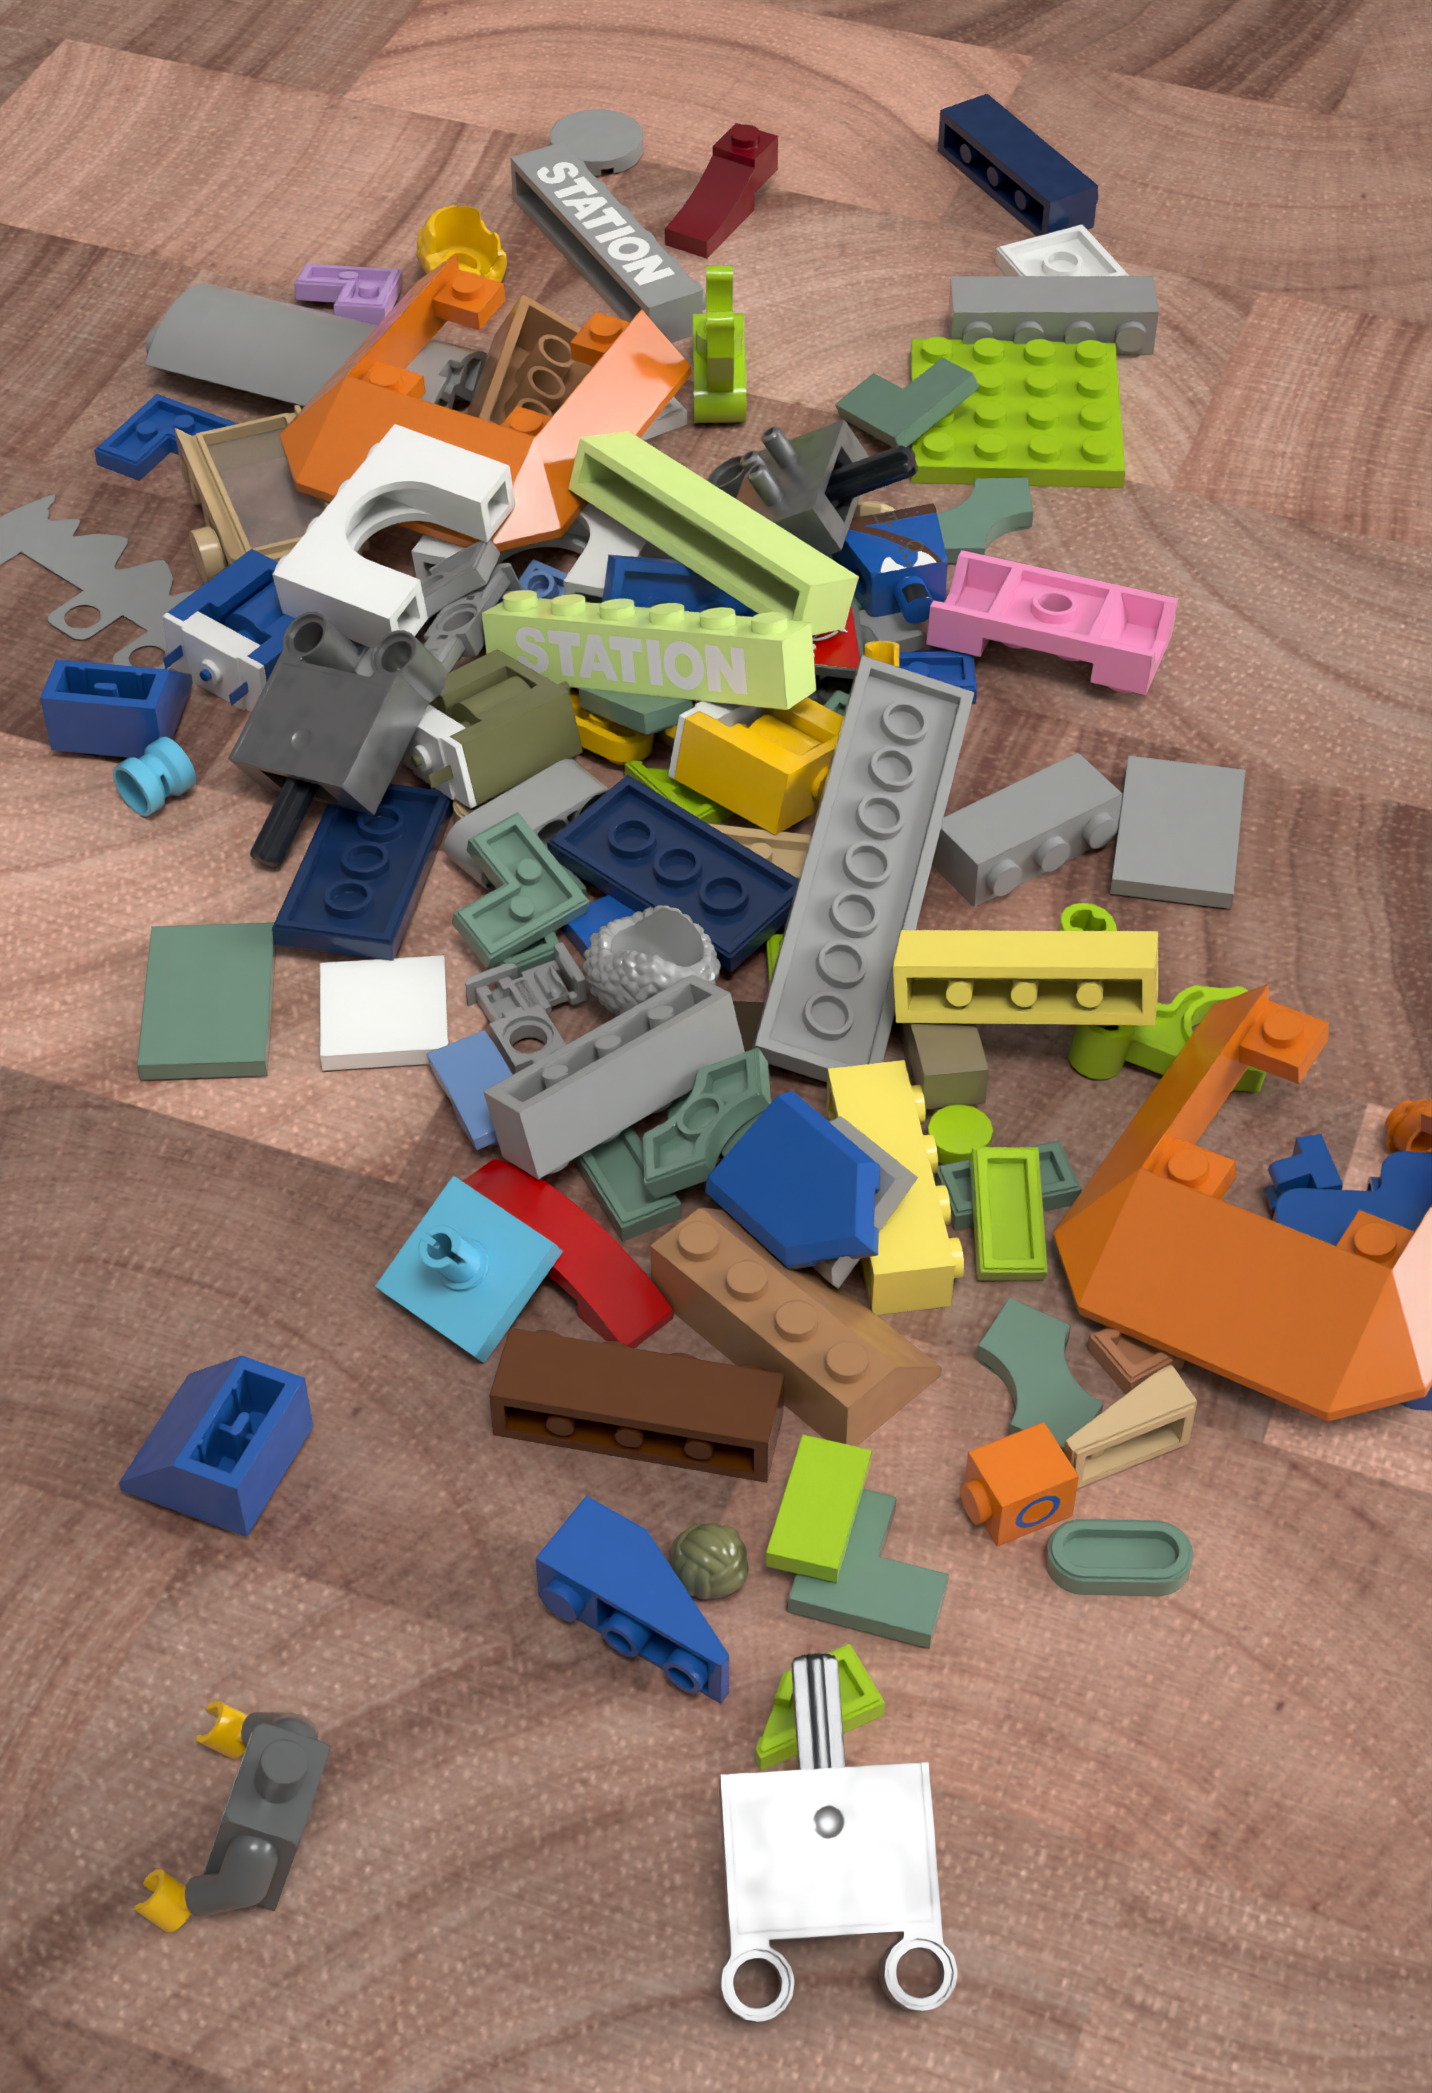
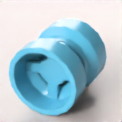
(154, 776)

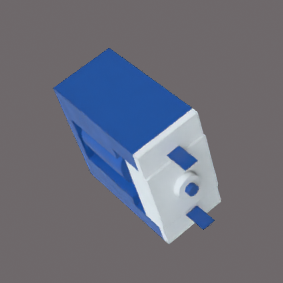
(230, 631)

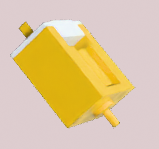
(757, 758)

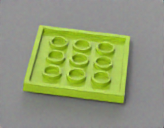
(1036, 415)

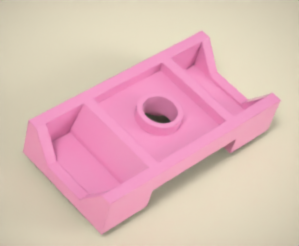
(1057, 614)

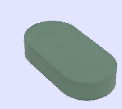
(1119, 1557)

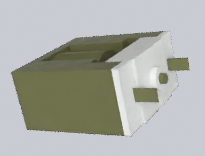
(492, 730)

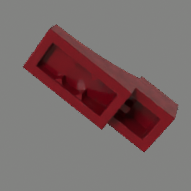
(726, 191)

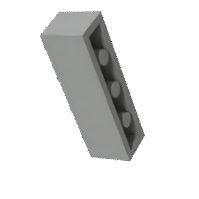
(1056, 310)
(612, 1076)

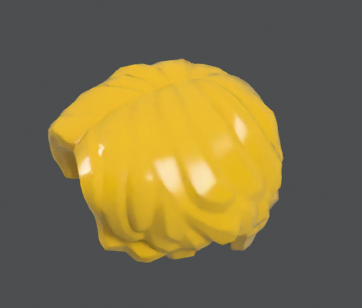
(461, 232)

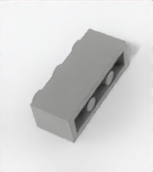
(1027, 829)

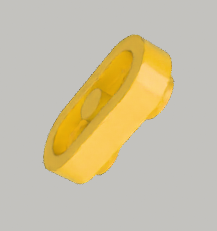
(609, 738)

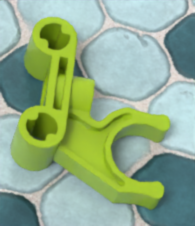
(719, 353)
(1103, 1049)

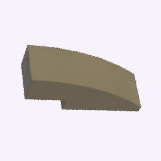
(946, 1062)

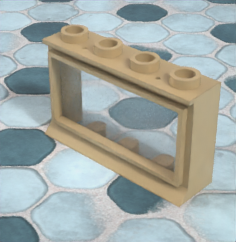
(248, 487)

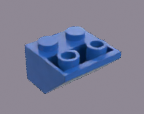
(111, 707)
(223, 1443)

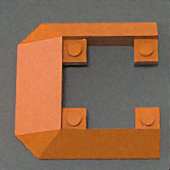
(371, 391)
(1229, 1288)

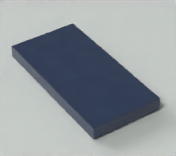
(660, 854)
(364, 875)

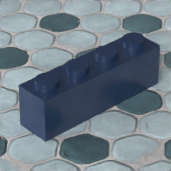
(1016, 166)

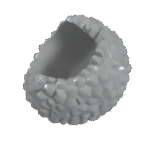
(646, 955)

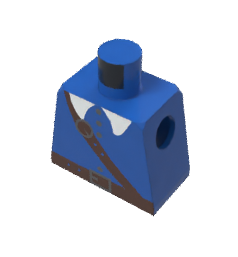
(897, 562)

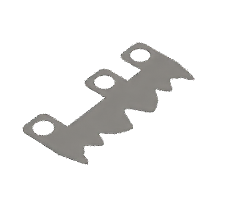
(89, 564)

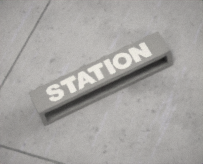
(605, 240)

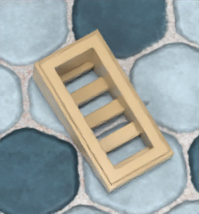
(1135, 1428)

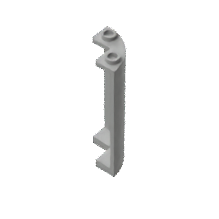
(285, 347)

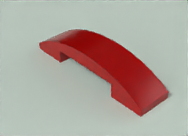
(593, 1268)

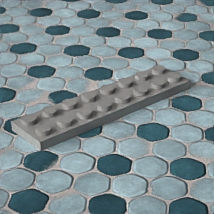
(863, 871)

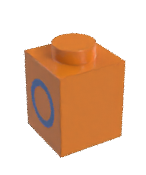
(1019, 1484)

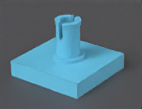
(469, 1268)

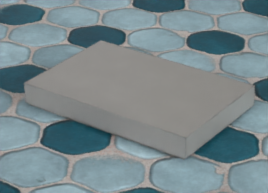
(1179, 832)

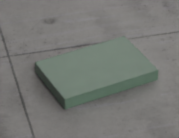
(207, 1001)

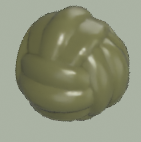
(710, 1560)

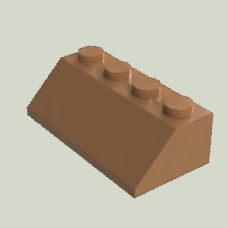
(528, 364)
(837, 1357)

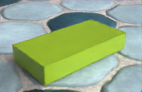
(1008, 1214)
(818, 1508)

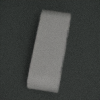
(544, 801)

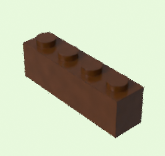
(637, 1404)

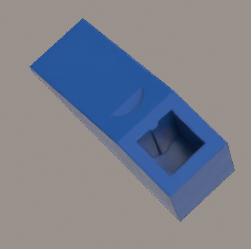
(624, 1588)

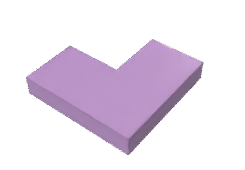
(357, 291)

